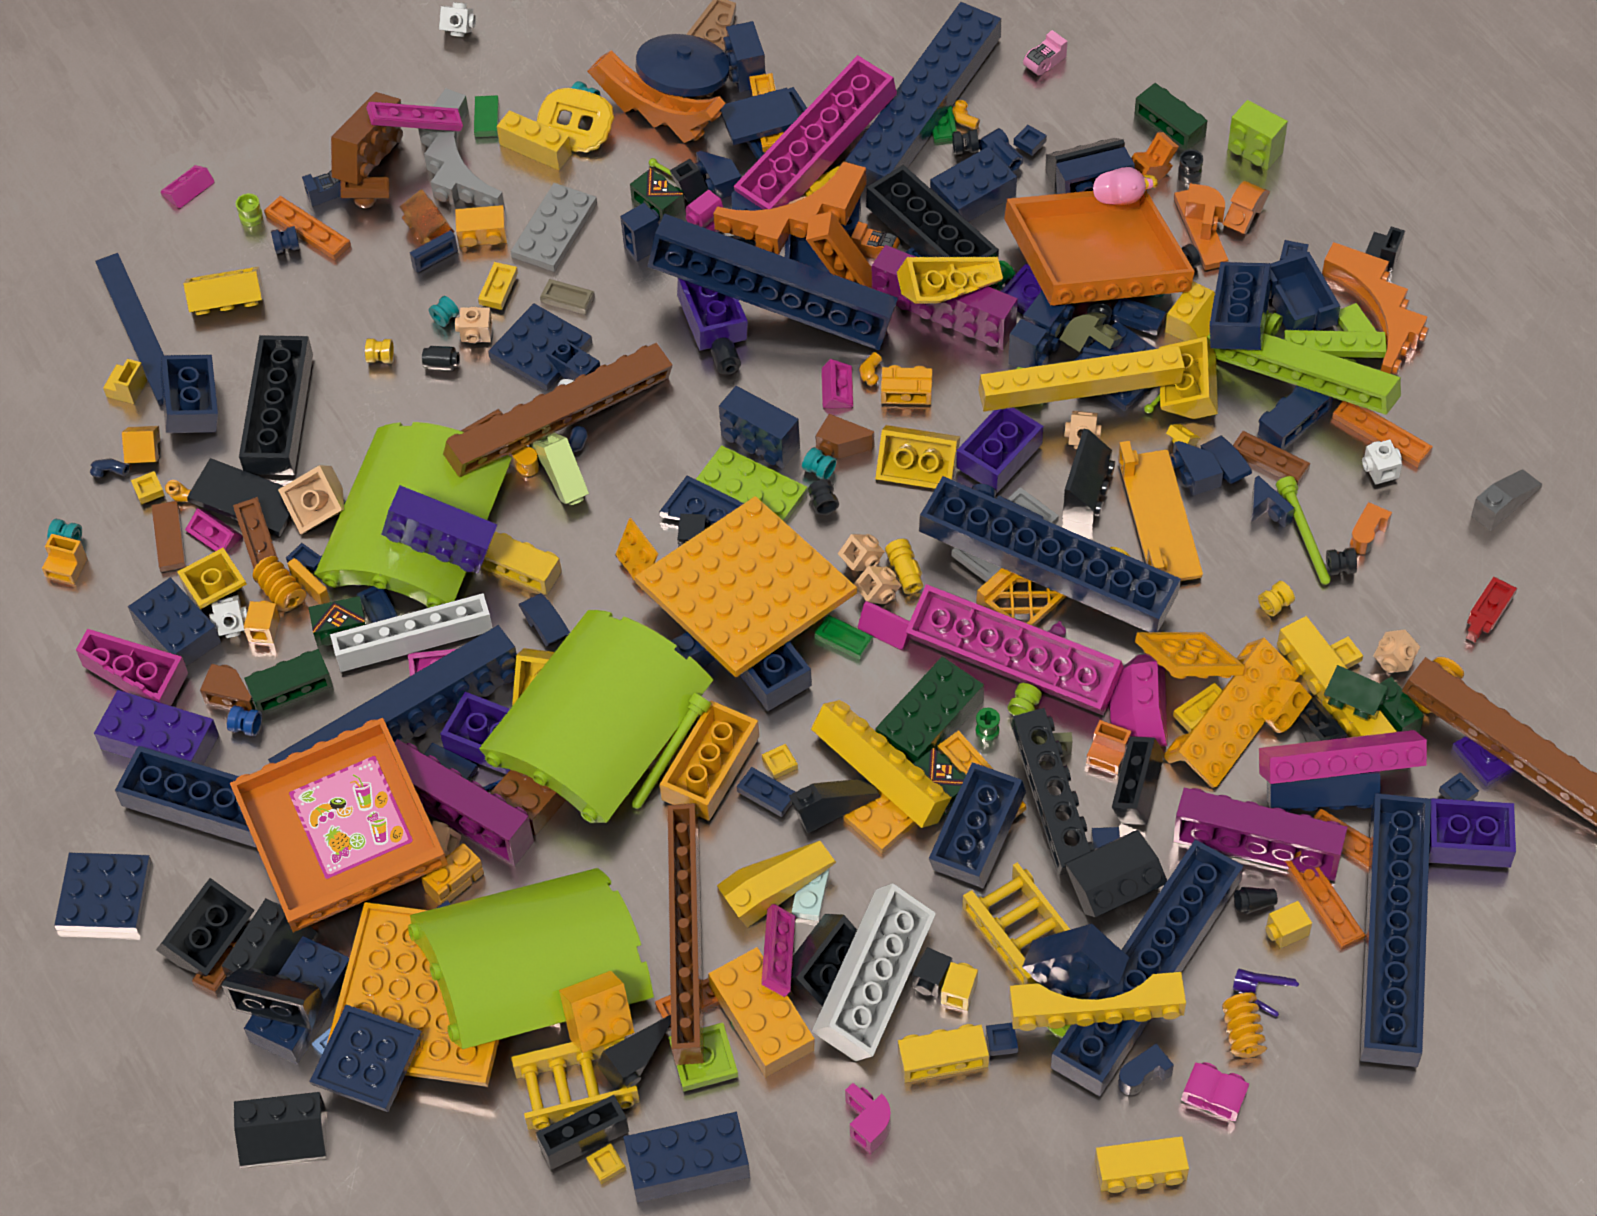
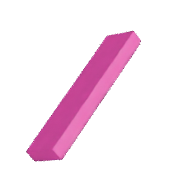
(414, 116)
(778, 950)

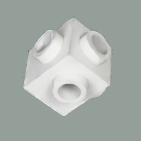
(449, 19)
(1382, 461)
(228, 608)

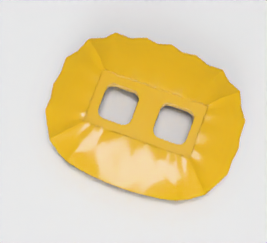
(580, 104)

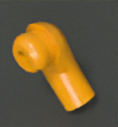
(962, 117)
(867, 369)
(177, 491)

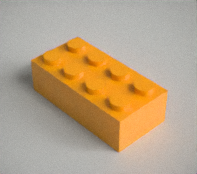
(710, 759)
(760, 1016)

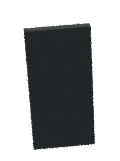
(224, 486)

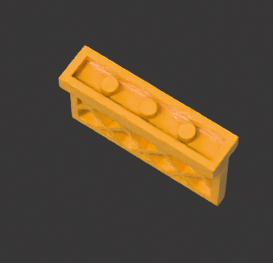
(1002, 582)

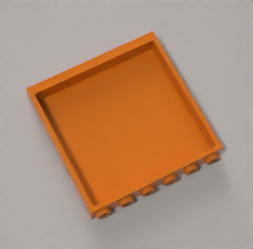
(1096, 248)

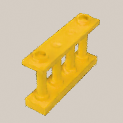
(993, 928)
(556, 1060)

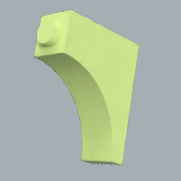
(561, 467)

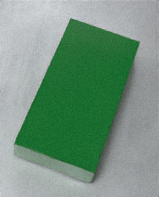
(486, 116)
(843, 637)

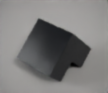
(1387, 246)

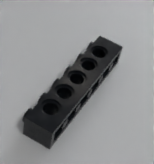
(1039, 724)

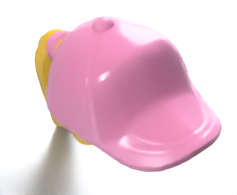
(1122, 186)

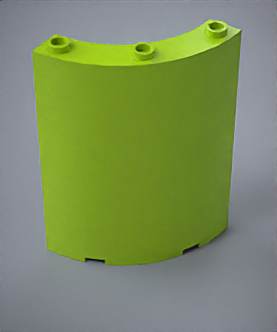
(416, 461)
(597, 713)
(515, 950)

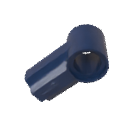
(999, 144)

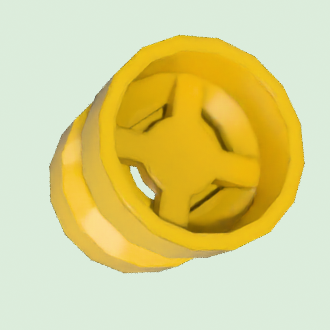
(379, 351)
(1276, 598)

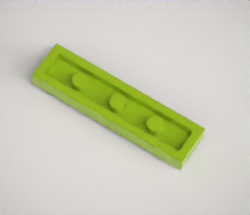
(1341, 342)

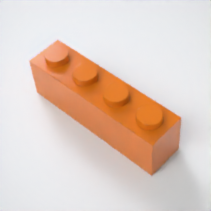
(837, 249)

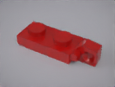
(1489, 608)

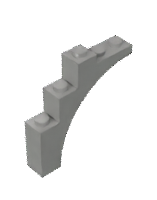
(452, 176)

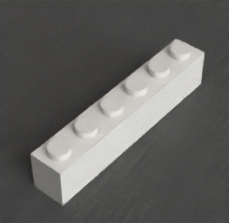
(411, 632)

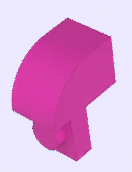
(874, 1121)

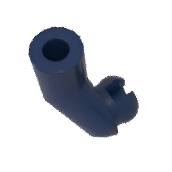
(578, 438)
(109, 464)

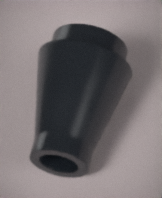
(1253, 899)

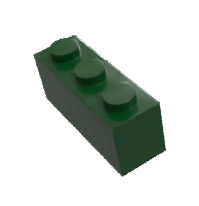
(1171, 116)
(288, 681)

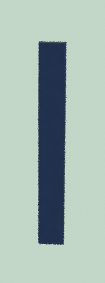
(133, 319)

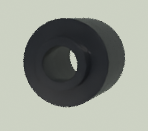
(725, 356)
(440, 358)

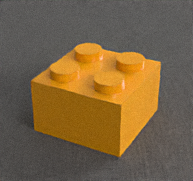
(596, 1011)

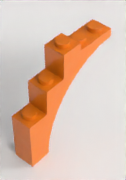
(629, 92)
(773, 226)
(1369, 281)

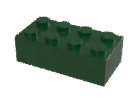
(932, 710)

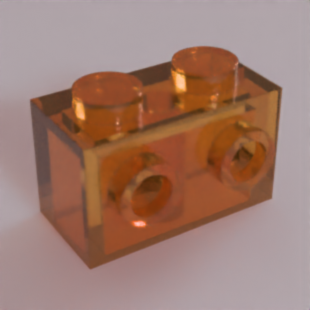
(424, 217)

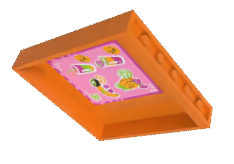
(338, 824)

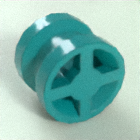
(443, 311)

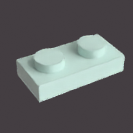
(810, 898)

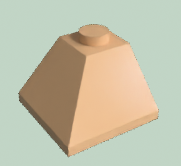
(313, 497)

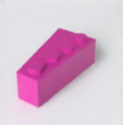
(133, 666)

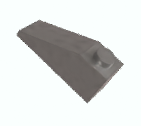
(1503, 498)

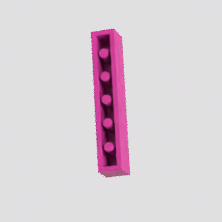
(1342, 756)

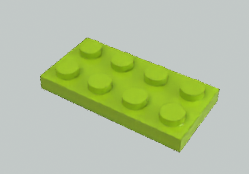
(745, 479)

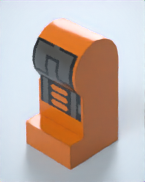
(871, 241)
(1370, 521)

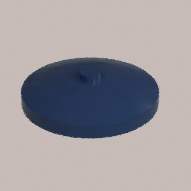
(682, 65)

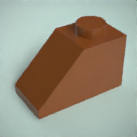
(843, 438)
(225, 688)

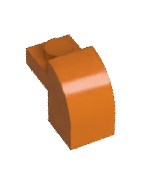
(1157, 157)
(1245, 203)
(1207, 205)

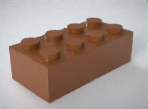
(361, 146)
(537, 800)

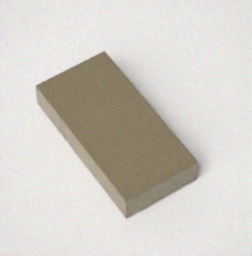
(567, 296)

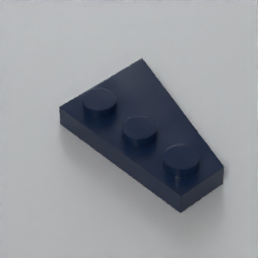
(698, 498)

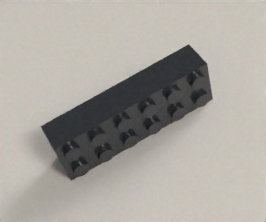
(924, 218)
(276, 405)

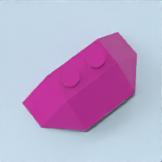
(1141, 699)

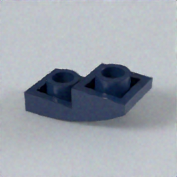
(1229, 459)
(545, 618)

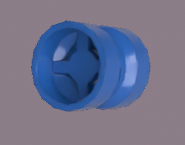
(244, 721)

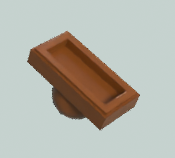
(366, 191)

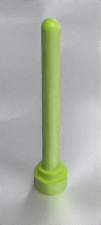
(1288, 489)
(696, 707)

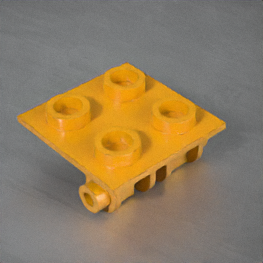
(635, 550)

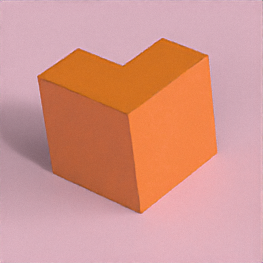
(1108, 747)

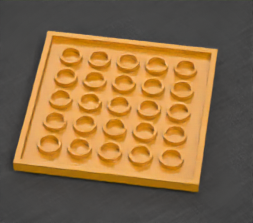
(745, 586)
(394, 981)

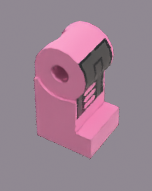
(1046, 54)

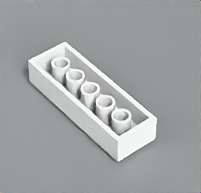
(874, 972)

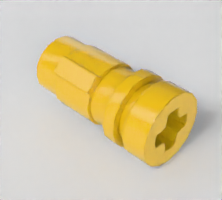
(906, 567)

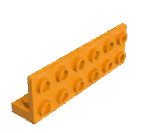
(1159, 512)
(1233, 715)

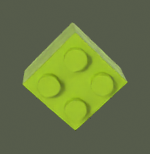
(1257, 134)

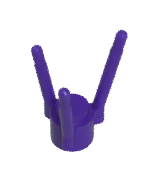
(1248, 982)

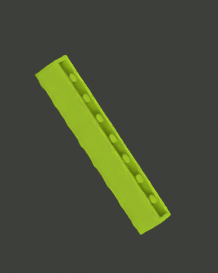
(1319, 372)

